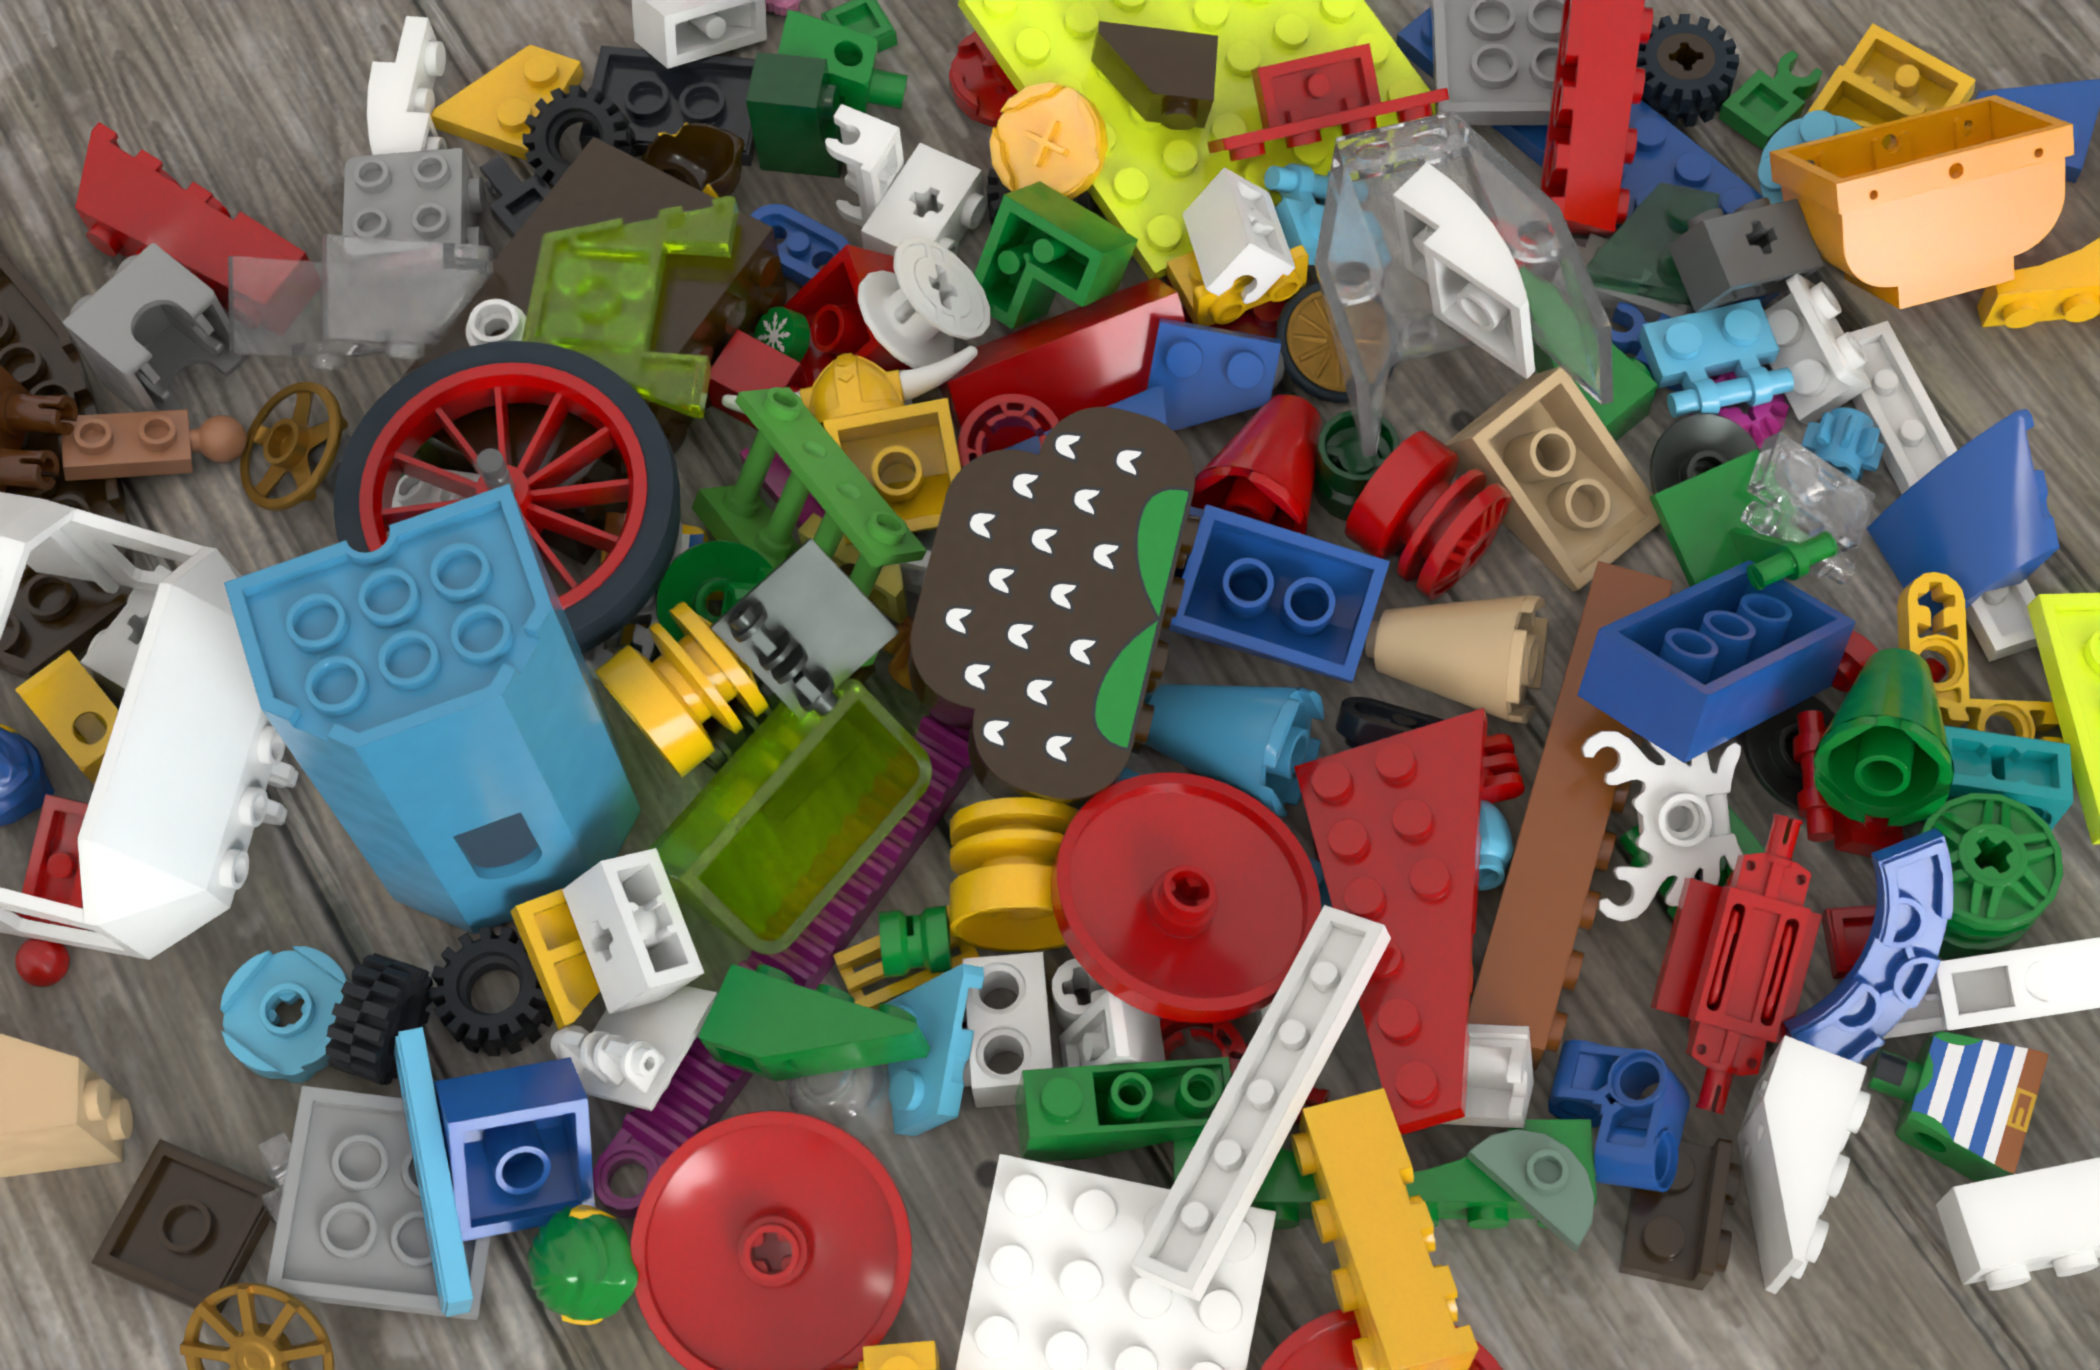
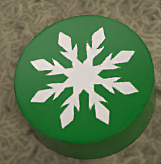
(784, 331)

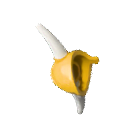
(860, 386)

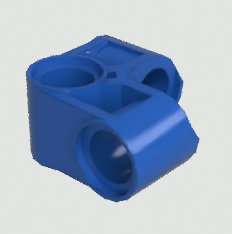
(1635, 1136)

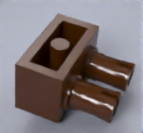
(30, 413)

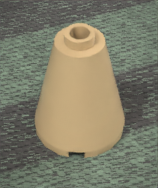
(1466, 651)

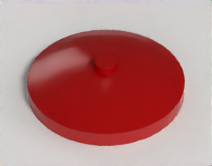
(1183, 896)
(771, 1246)

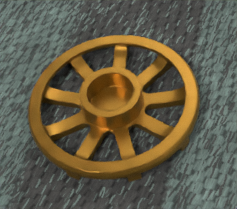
(260, 1344)

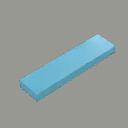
(432, 1173)

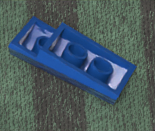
(1278, 594)

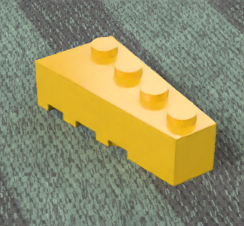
(1380, 1238)

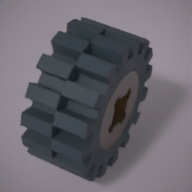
(1684, 92)

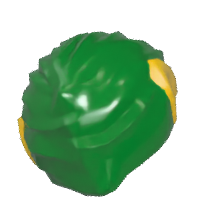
(582, 1265)

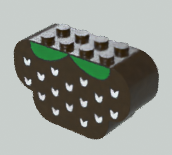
(1055, 601)

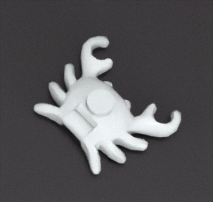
(1679, 819)

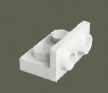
(1816, 350)

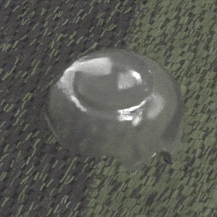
(846, 1098)

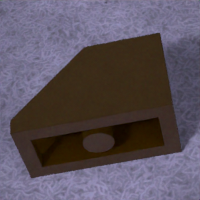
(1159, 71)

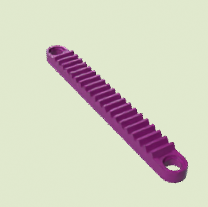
(705, 1088)

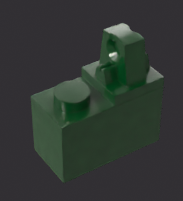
(793, 114)

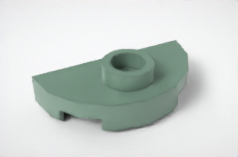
(1541, 1179)

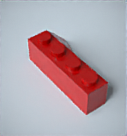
(1591, 111)
(137, 203)

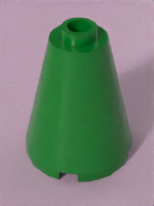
(1887, 744)

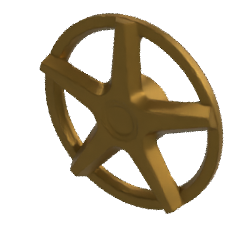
(290, 444)

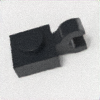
(513, 198)

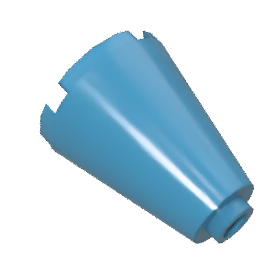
(1239, 735)

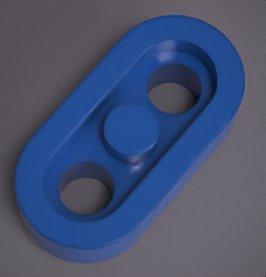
(805, 244)

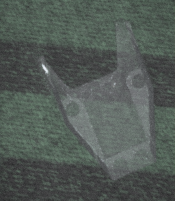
(1386, 312)

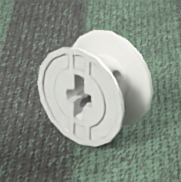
(923, 303)

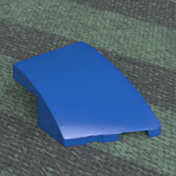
(1973, 517)

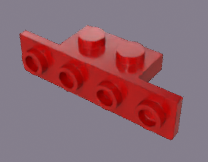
(1319, 93)

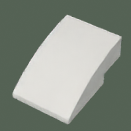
(1466, 266)

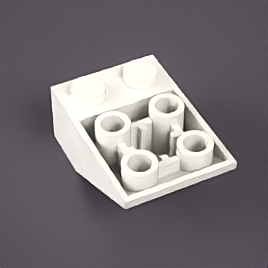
(1791, 1151)

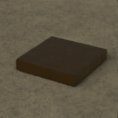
(185, 1227)

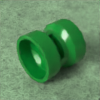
(915, 941)

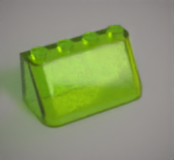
(793, 818)

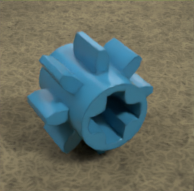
(1845, 441)

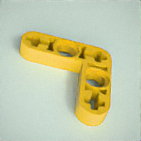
(1954, 692)

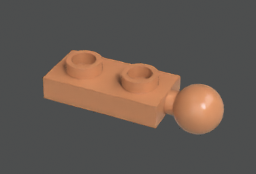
(146, 444)

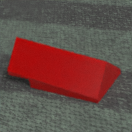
(1069, 360)

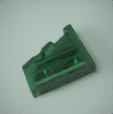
(1638, 253)

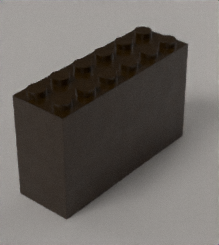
(696, 312)

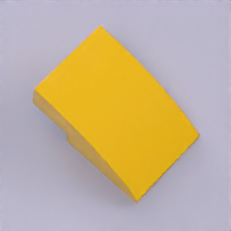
(1890, 82)

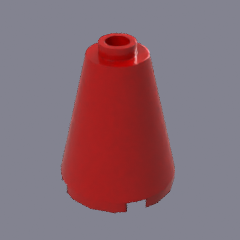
(1267, 466)

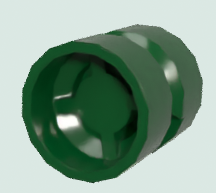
(1341, 466)

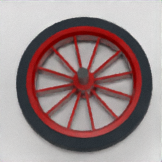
(566, 383)

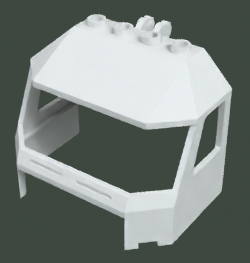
(185, 751)

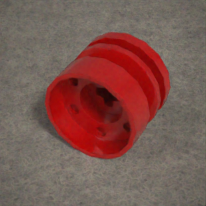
(1417, 507)

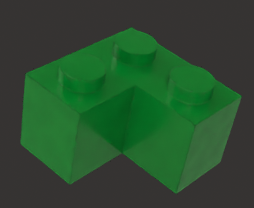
(1047, 247)

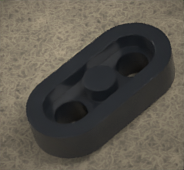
(1370, 720)

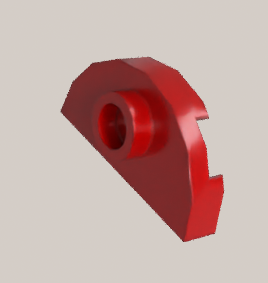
(979, 82)

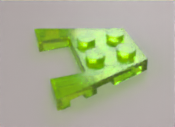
(602, 290)

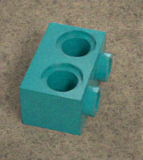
(2012, 766)

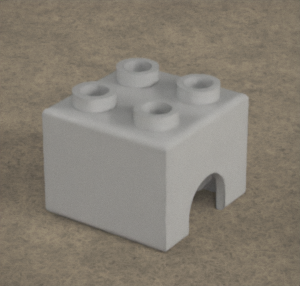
(149, 328)

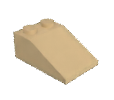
(1566, 476)

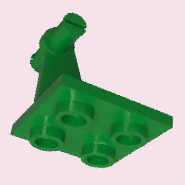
(1708, 533)

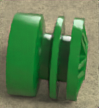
(2022, 876)

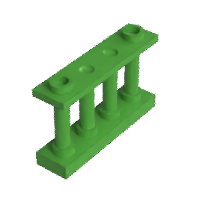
(816, 468)

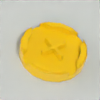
(1050, 138)

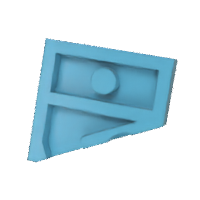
(931, 1088)

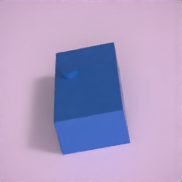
(1714, 661)

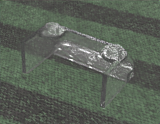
(354, 303)

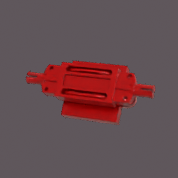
(1739, 961)

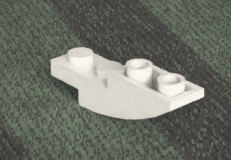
(403, 93)
(2007, 988)

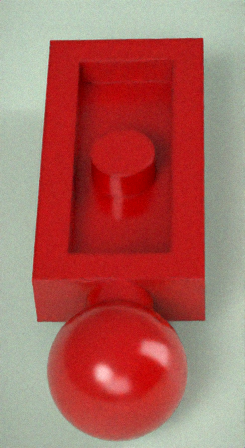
(54, 876)

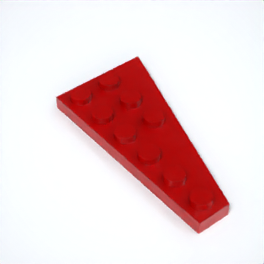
(1404, 851)

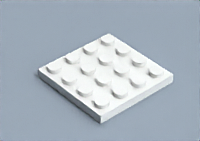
(1061, 1286)

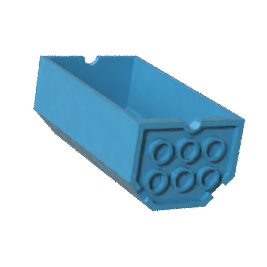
(442, 709)

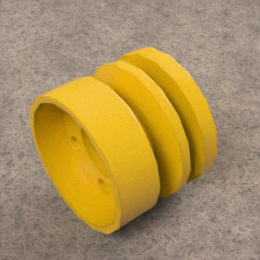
(682, 688)
(1005, 873)

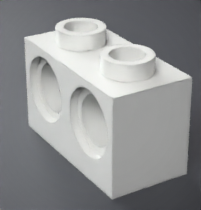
(1015, 1029)

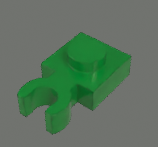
(1767, 103)

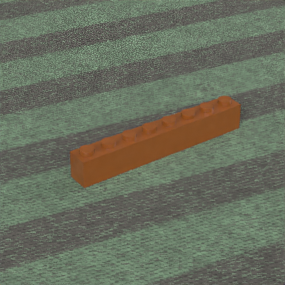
(1560, 840)

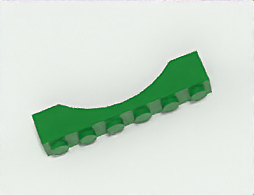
(1449, 1190)

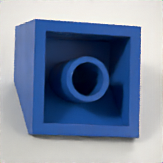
(516, 1145)

